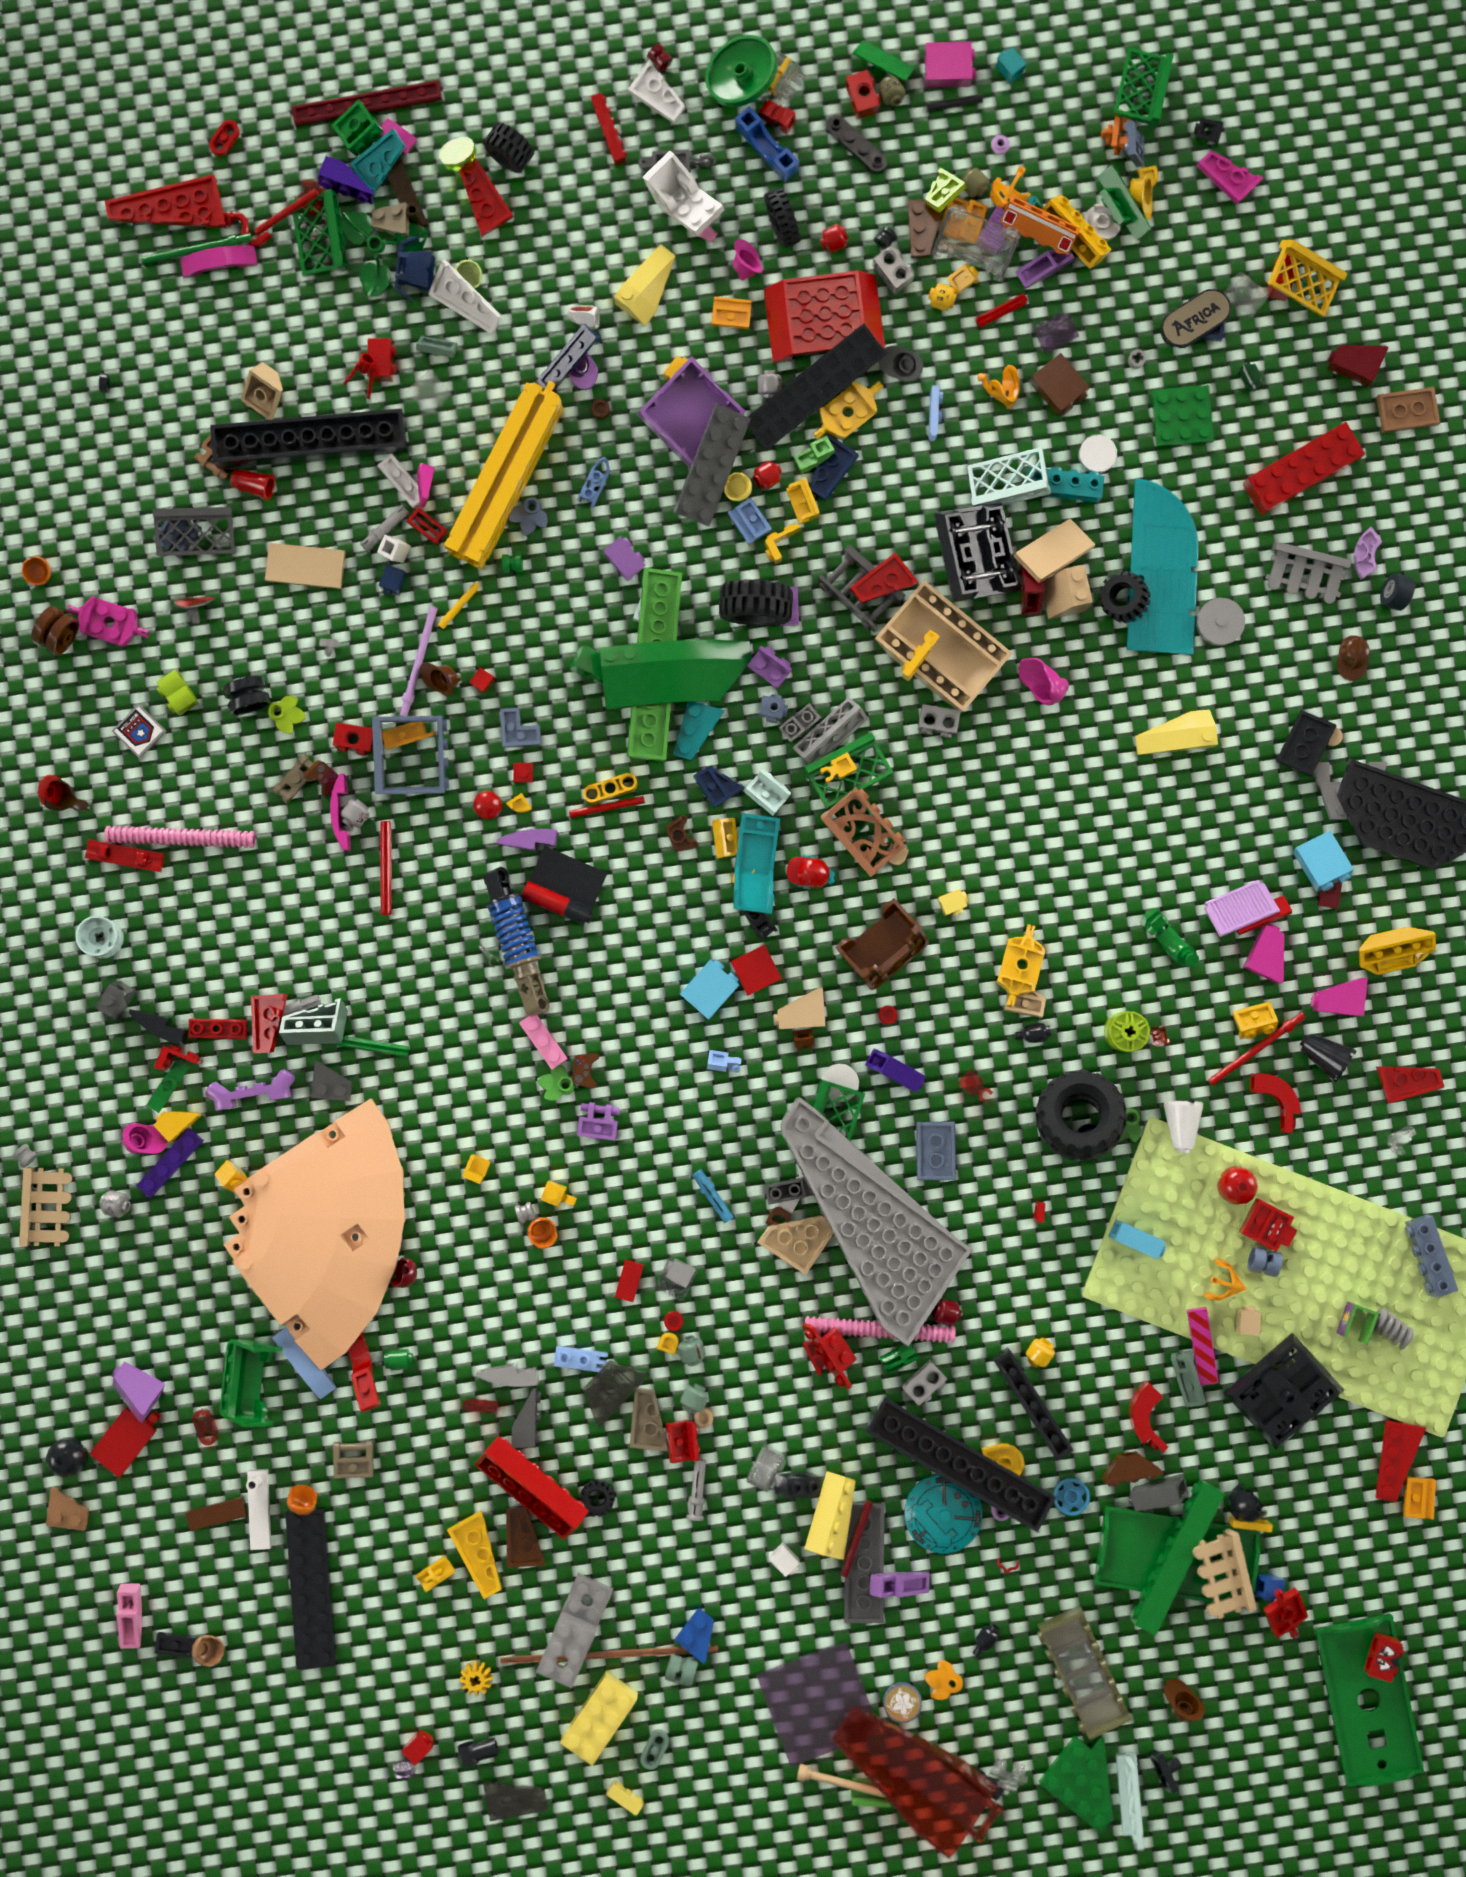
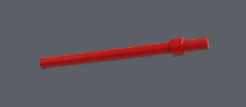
(1287, 1026)

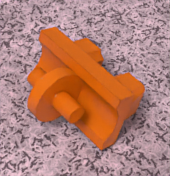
(1115, 134)

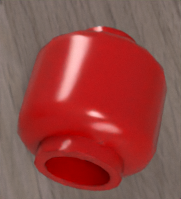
(834, 238)
(767, 475)

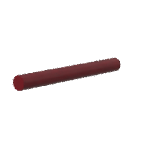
(856, 1538)

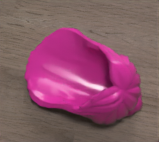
(1042, 681)

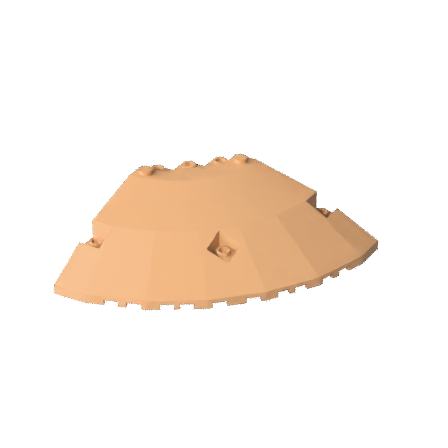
(301, 1226)

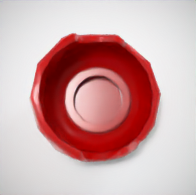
(487, 805)

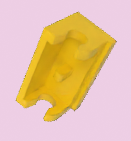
(802, 501)

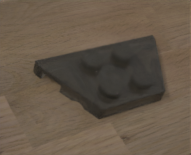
(611, 1389)

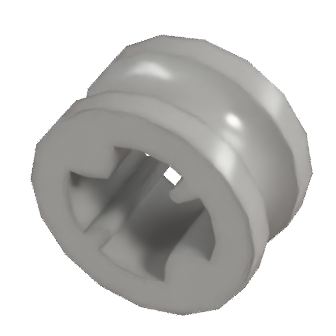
(1132, 364)

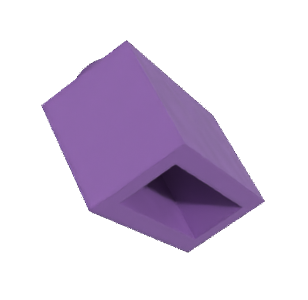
(624, 558)

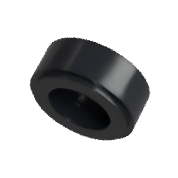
(104, 383)

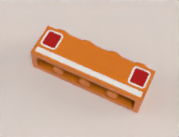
(1040, 225)

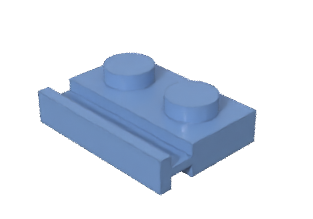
(749, 521)

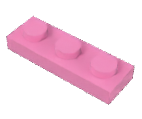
(543, 1041)

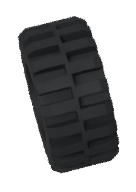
(755, 602)

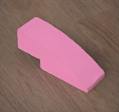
(129, 1615)

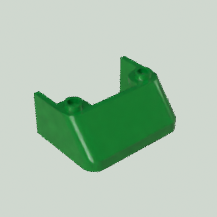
(243, 1381)

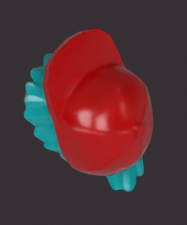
(809, 872)

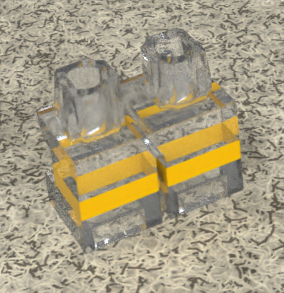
(786, 74)

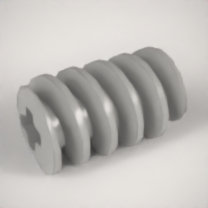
(1393, 1328)

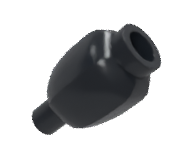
(1034, 1033)
(986, 1639)

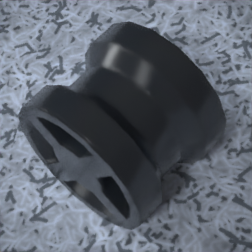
(885, 238)

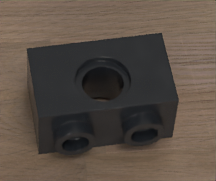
(797, 1485)

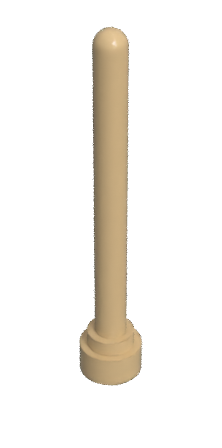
(805, 1774)

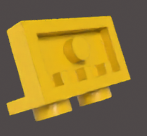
(1255, 1020)

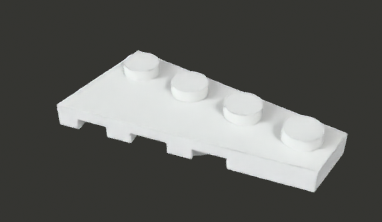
(461, 297)

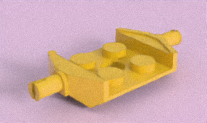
(855, 397)
(1012, 978)

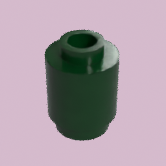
(1251, 377)

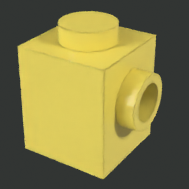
(953, 902)

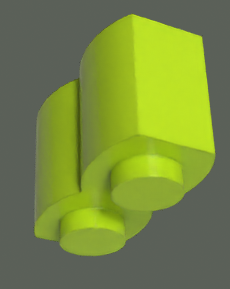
(177, 693)

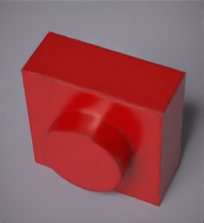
(523, 773)

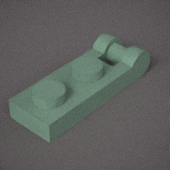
(1188, 1379)

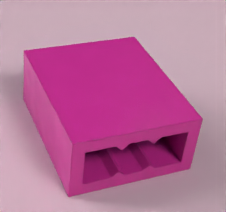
(949, 64)

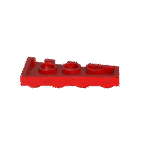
(485, 200)

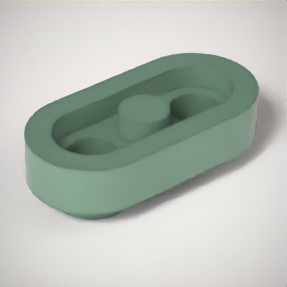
(654, 1748)

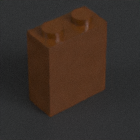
(1059, 385)

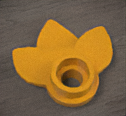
(941, 1679)

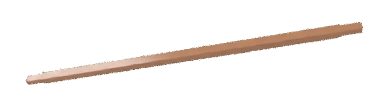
(609, 1654)

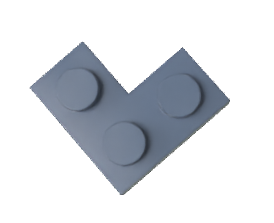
(514, 734)

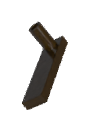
(405, 193)

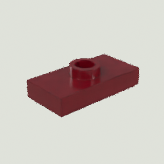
(1330, 897)

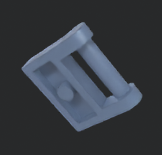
(1135, 144)

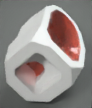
(585, 315)

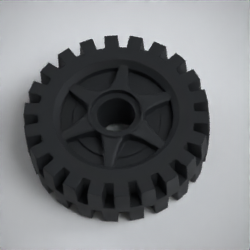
(782, 217)

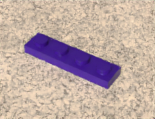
(170, 1163)

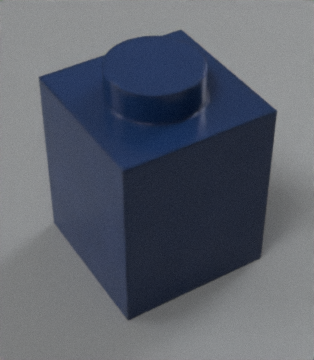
(392, 580)

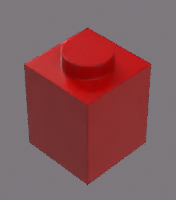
(418, 1747)

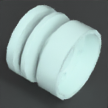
(88, 934)

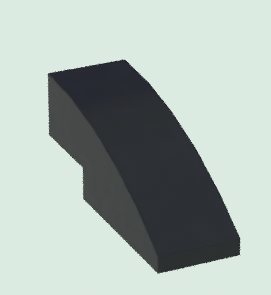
(160, 1026)

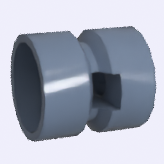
(1268, 1262)

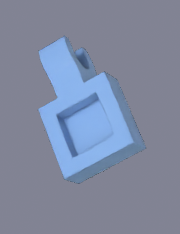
(720, 1061)

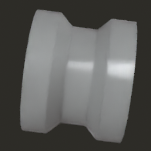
(24, 1155)
(525, 1213)

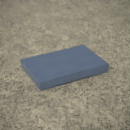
(935, 1151)

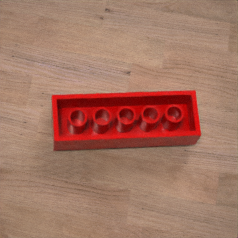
(1303, 468)
(531, 1487)

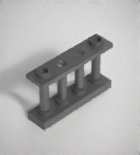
(852, 557)

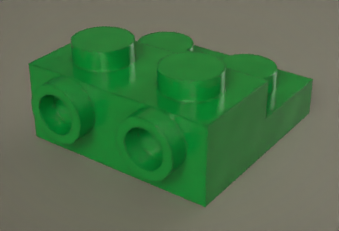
(357, 128)

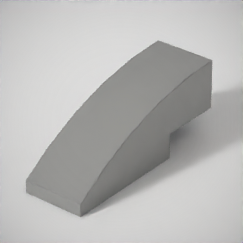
(510, 1375)

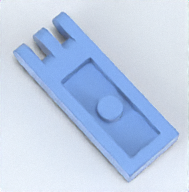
(934, 414)
(579, 1358)

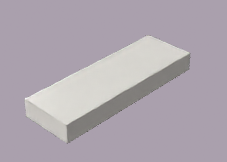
(400, 479)

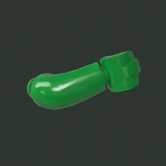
(1169, 939)

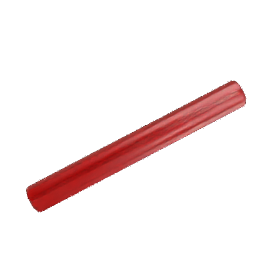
(385, 868)

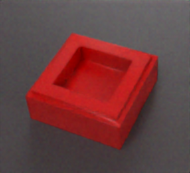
(1039, 1211)

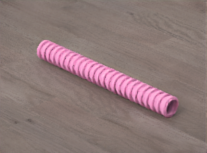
(180, 836)
(874, 1329)

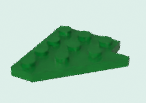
(1082, 1781)

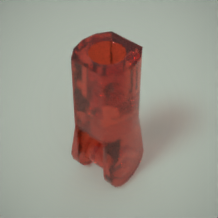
(482, 1405)

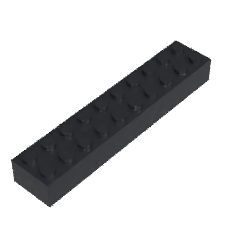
(308, 438)
(960, 1464)

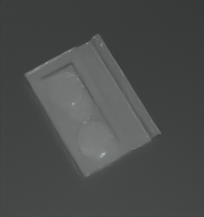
(1246, 294)

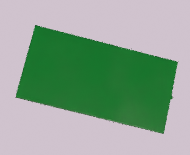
(883, 60)

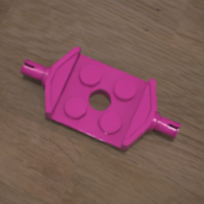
(93, 618)

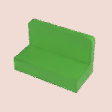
(864, 1799)

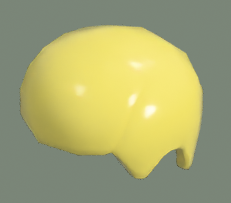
(738, 487)

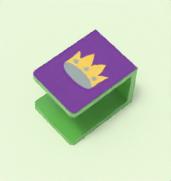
(1368, 1325)

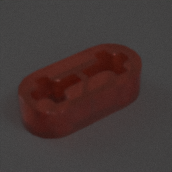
(201, 1429)

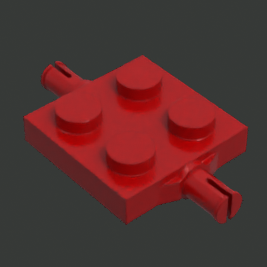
(1285, 1613)

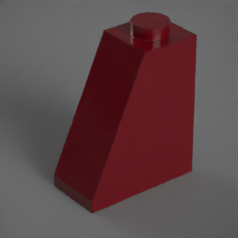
(1357, 362)
(1031, 593)

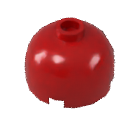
(1237, 1185)

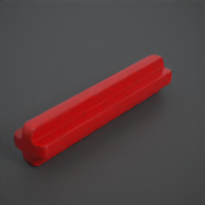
(1001, 310)

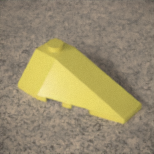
(644, 288)
(1183, 733)

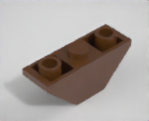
(1129, 1468)

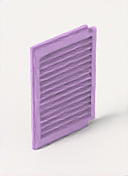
(1240, 908)

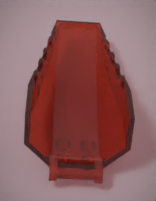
(925, 1783)

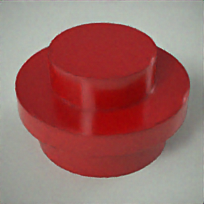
(887, 1015)

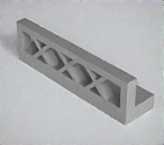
(833, 734)

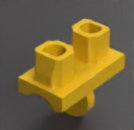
(435, 1573)

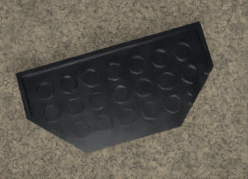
(1402, 816)

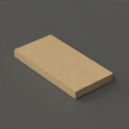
(1054, 550)
(305, 566)

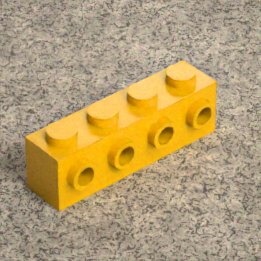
(1088, 244)

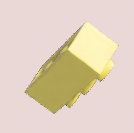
(625, 1797)

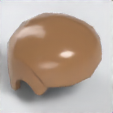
(208, 1650)

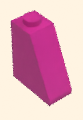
(1267, 954)
(1342, 999)

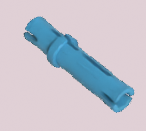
(725, 1215)

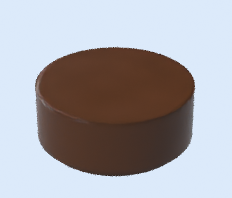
(600, 409)

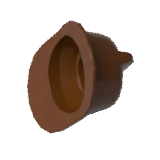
(1353, 657)
(440, 678)
(1183, 1702)

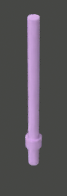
(408, 697)

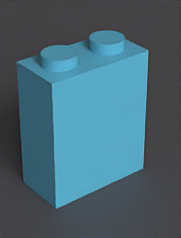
(1323, 861)
(710, 988)
(1137, 1239)

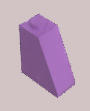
(137, 1389)

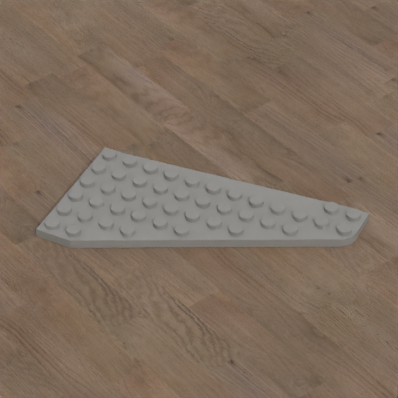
(887, 1237)

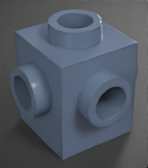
(773, 701)

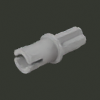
(307, 1004)

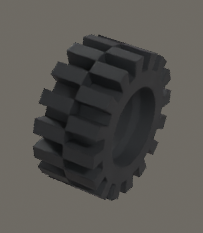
(608, 1492)

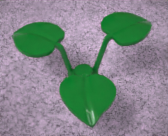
(376, 277)

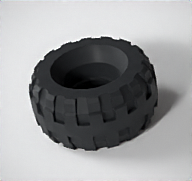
(1088, 1088)

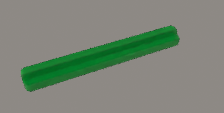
(374, 1046)

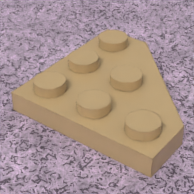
(798, 1241)

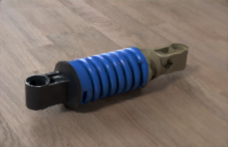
(518, 951)

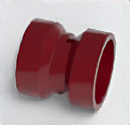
(659, 57)

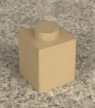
(1248, 1321)

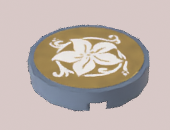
(902, 1702)

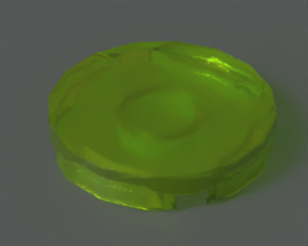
(457, 152)

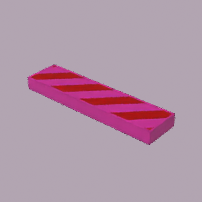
(1202, 1345)

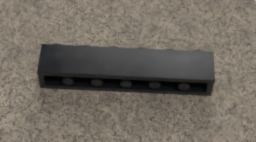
(1032, 1403)

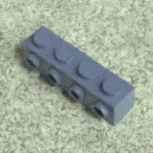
(1431, 1256)

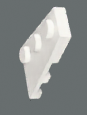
(654, 92)

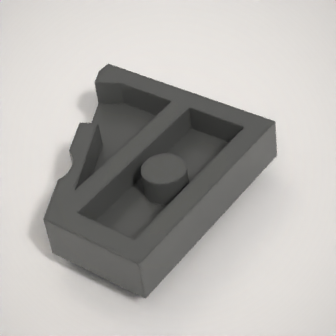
(330, 1084)

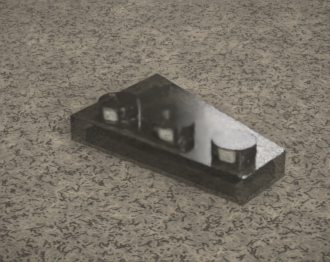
(512, 1800)

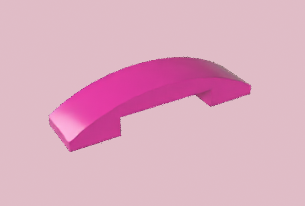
(218, 258)
(340, 788)

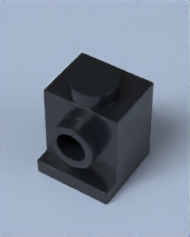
(1215, 126)

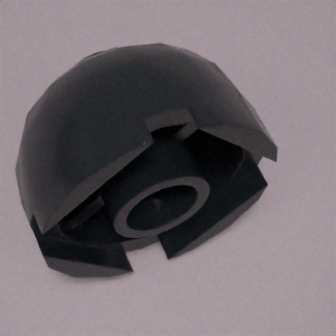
(66, 1457)
(1245, 1504)

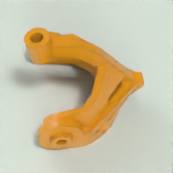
(1008, 191)
(1010, 383)
(1235, 1287)

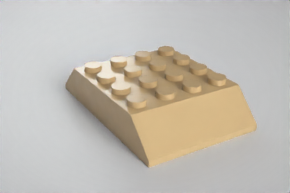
(961, 658)

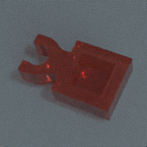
(1159, 1035)
(973, 1084)

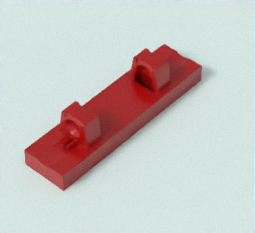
(125, 856)

